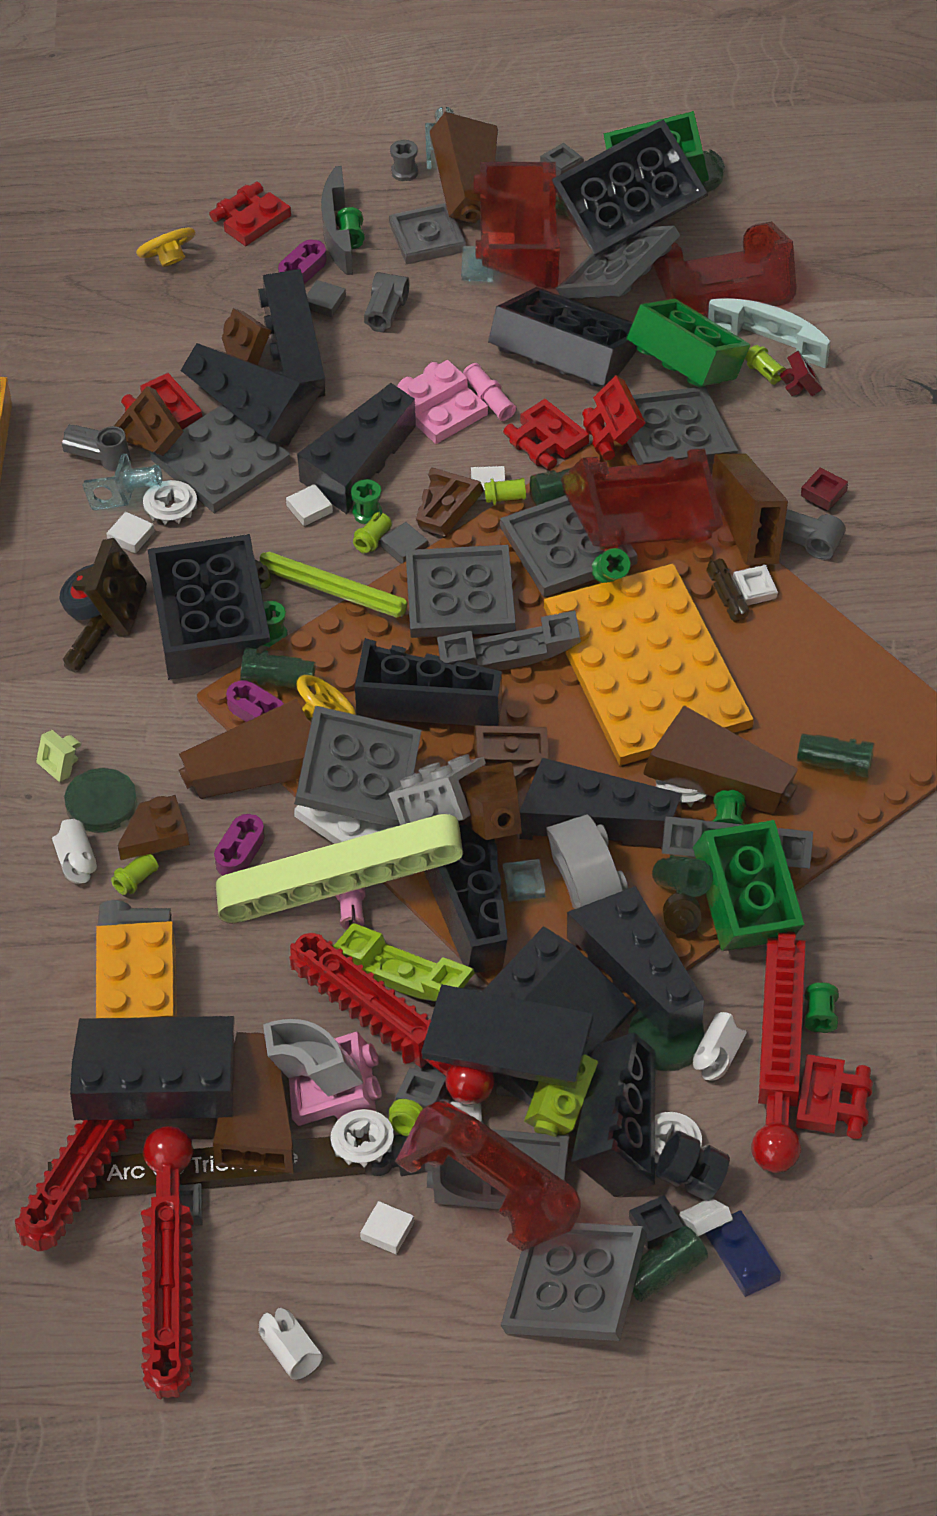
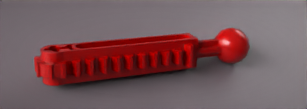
(381, 1012)
(776, 1144)
(69, 1181)
(167, 1267)

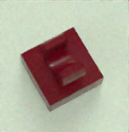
(801, 375)

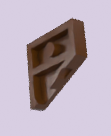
(244, 336)
(150, 423)
(446, 501)
(513, 744)
(154, 828)

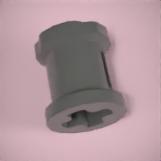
(404, 156)

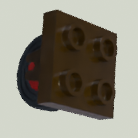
(106, 588)

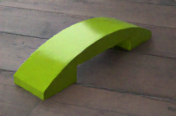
(400, 968)

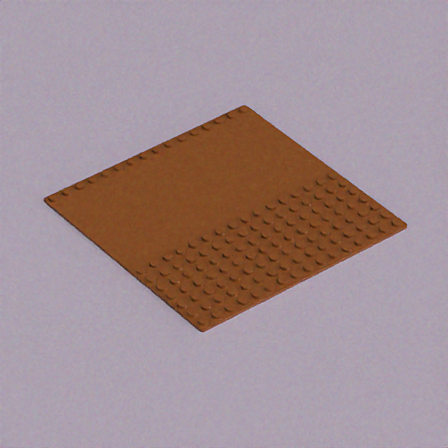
(790, 659)

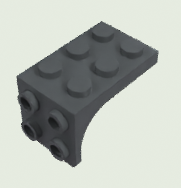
(459, 1186)

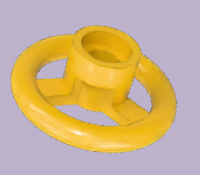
(167, 246)
(325, 696)

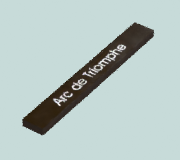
(132, 1176)

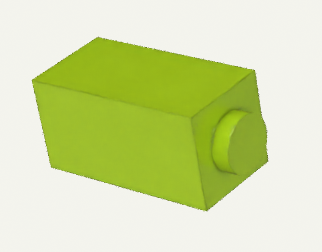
(556, 1106)

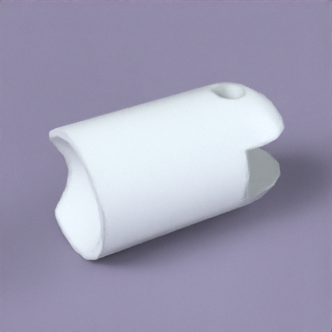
(74, 851)
(718, 1047)
(289, 1343)

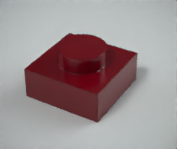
(824, 488)

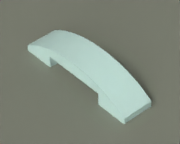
(773, 324)

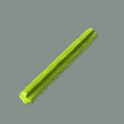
(334, 584)

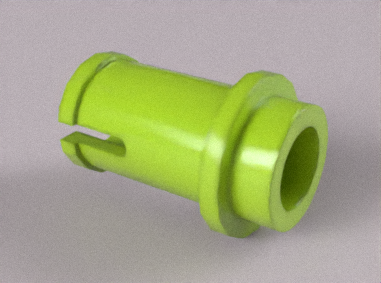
(760, 360)
(504, 490)
(367, 538)
(127, 878)

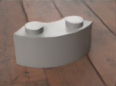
(584, 860)
(311, 1051)

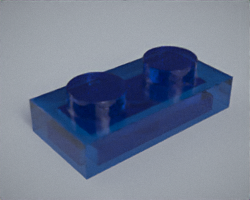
(744, 1255)

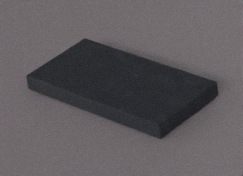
(507, 1036)

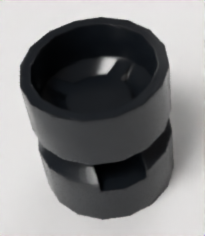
(696, 1167)

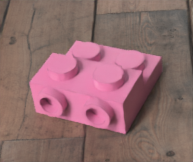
(443, 401)
(312, 1104)

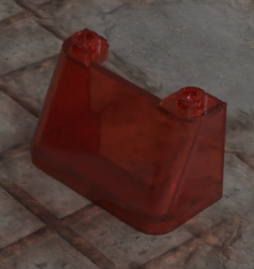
(519, 221)
(758, 273)
(644, 500)
(535, 1200)

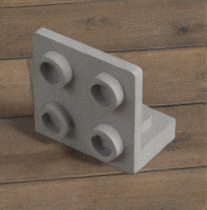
(434, 791)

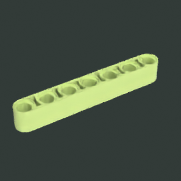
(339, 868)

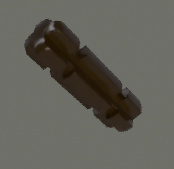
(727, 589)
(86, 643)

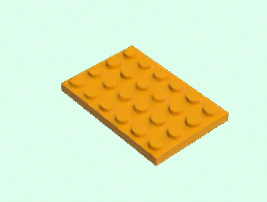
(646, 659)

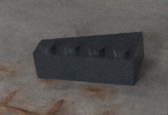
(291, 328)
(257, 395)
(358, 445)
(425, 689)
(624, 807)
(472, 902)
(638, 957)
(619, 1117)

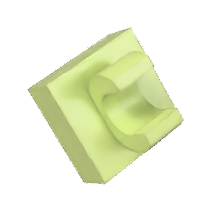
(57, 754)

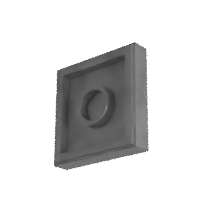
(426, 233)

